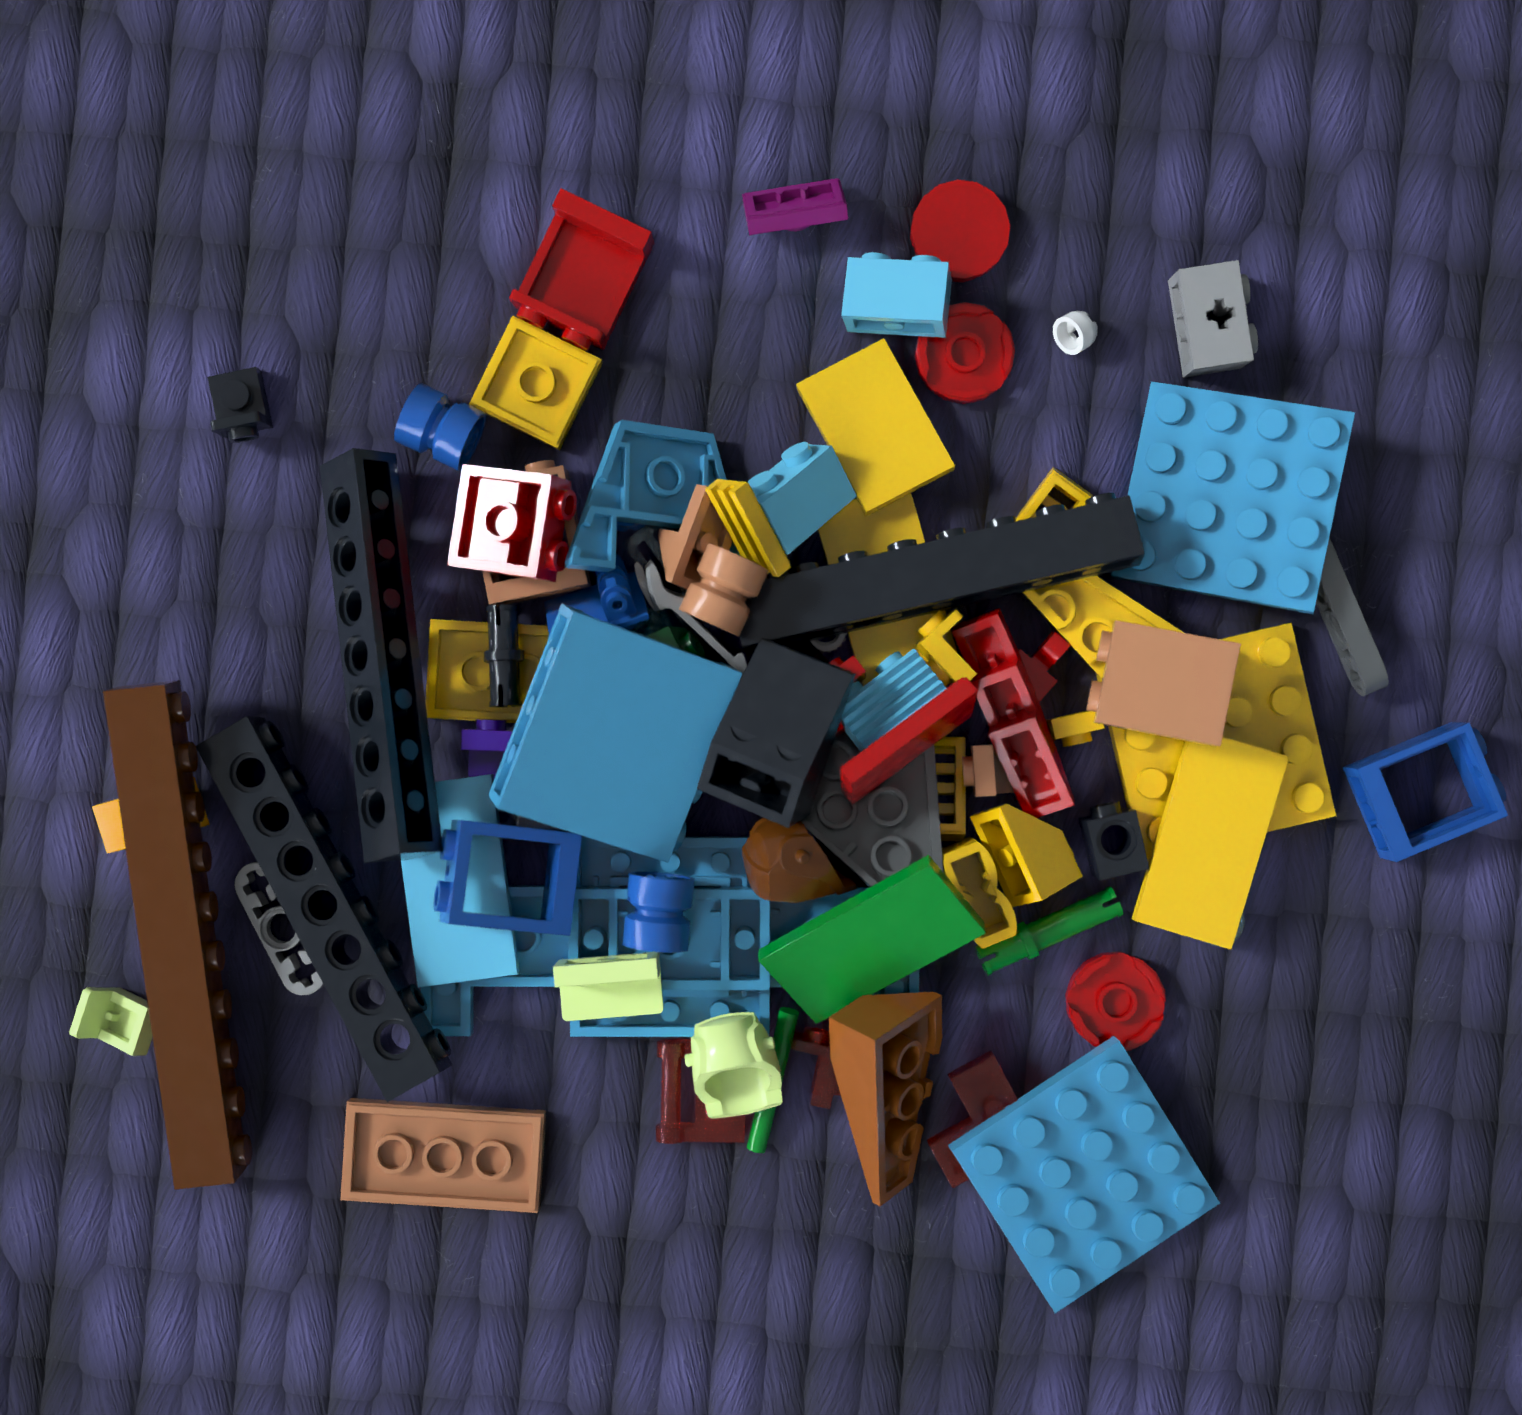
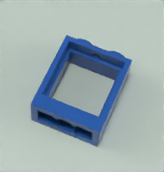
(1379, 809)
(558, 885)

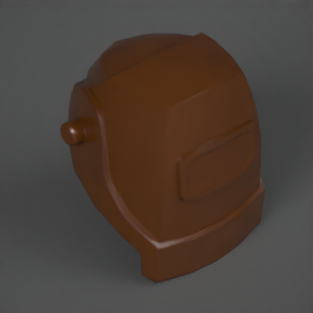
(789, 864)

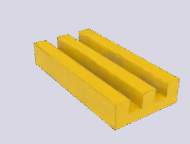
(748, 525)

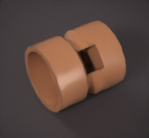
(723, 589)

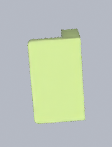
(609, 986)

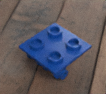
(613, 599)

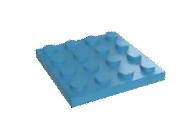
(1236, 495)
(1084, 1174)

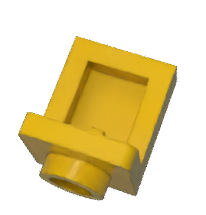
(941, 656)

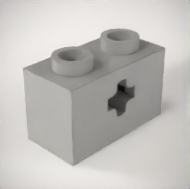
(1201, 343)

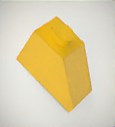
(1027, 853)

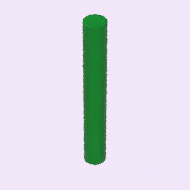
(782, 1037)

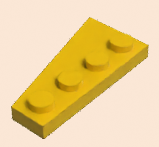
(1086, 608)

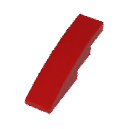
(1013, 715)

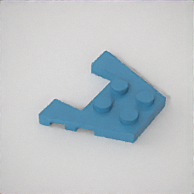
(645, 481)

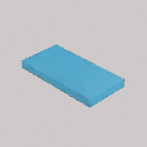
(459, 952)

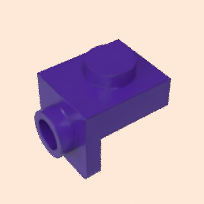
(485, 746)

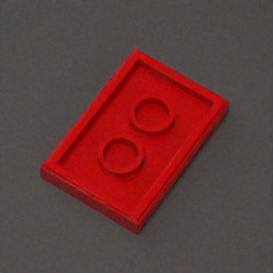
(908, 740)

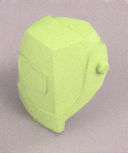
(734, 1065)

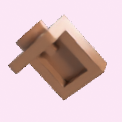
(985, 772)

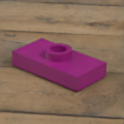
(794, 206)

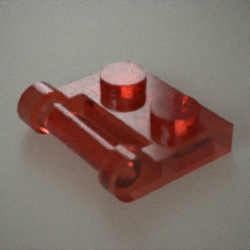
(671, 1128)

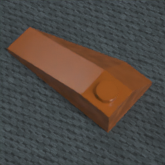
(881, 1068)

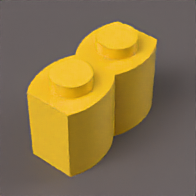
(975, 877)

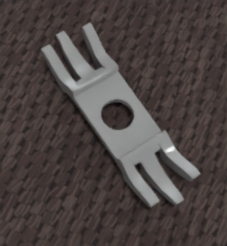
(662, 598)

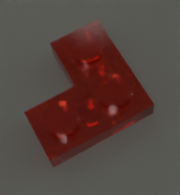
(984, 1094)

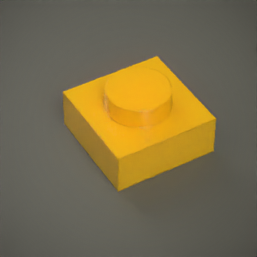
(1074, 728)

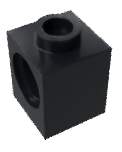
(1128, 857)

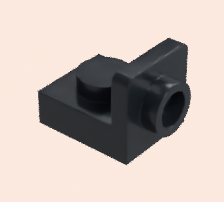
(239, 405)

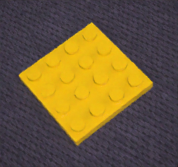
(1265, 710)

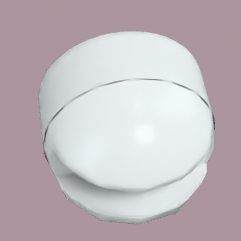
(1067, 324)

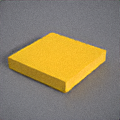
(536, 382)

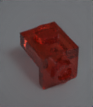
(824, 1081)

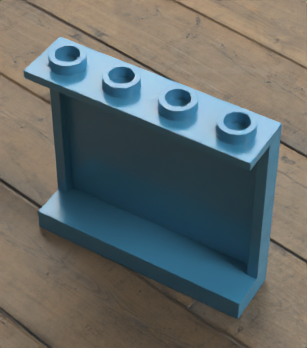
(613, 735)

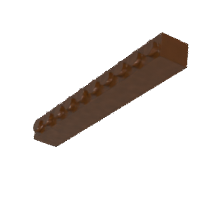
(178, 932)

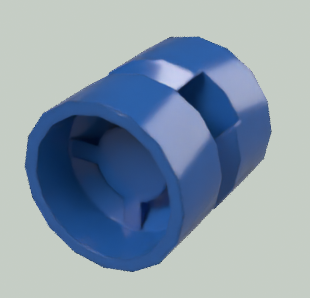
(433, 424)
(658, 912)

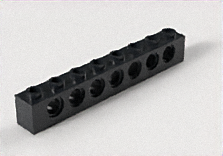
(380, 657)
(229, 761)

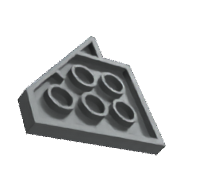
(886, 826)

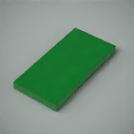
(872, 939)

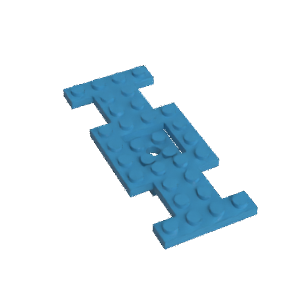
(708, 980)

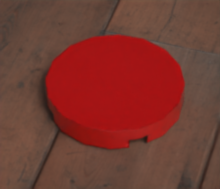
(961, 226)
(970, 359)
(1115, 998)

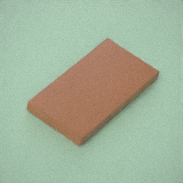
(443, 1155)

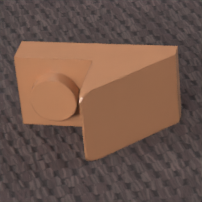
(684, 549)

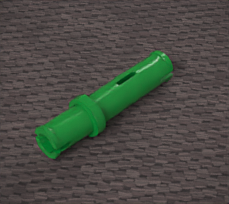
(1050, 930)

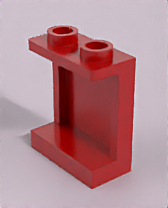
(582, 272)

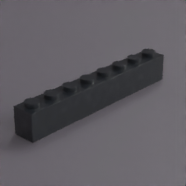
(945, 572)

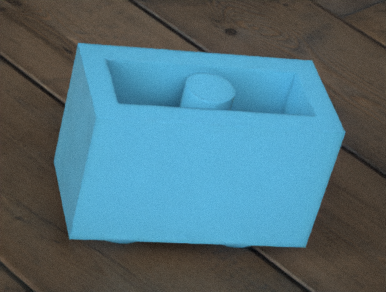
(897, 295)
(802, 492)

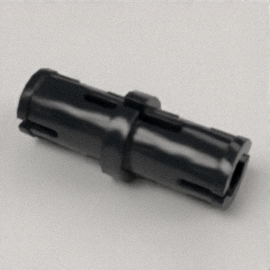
(504, 656)

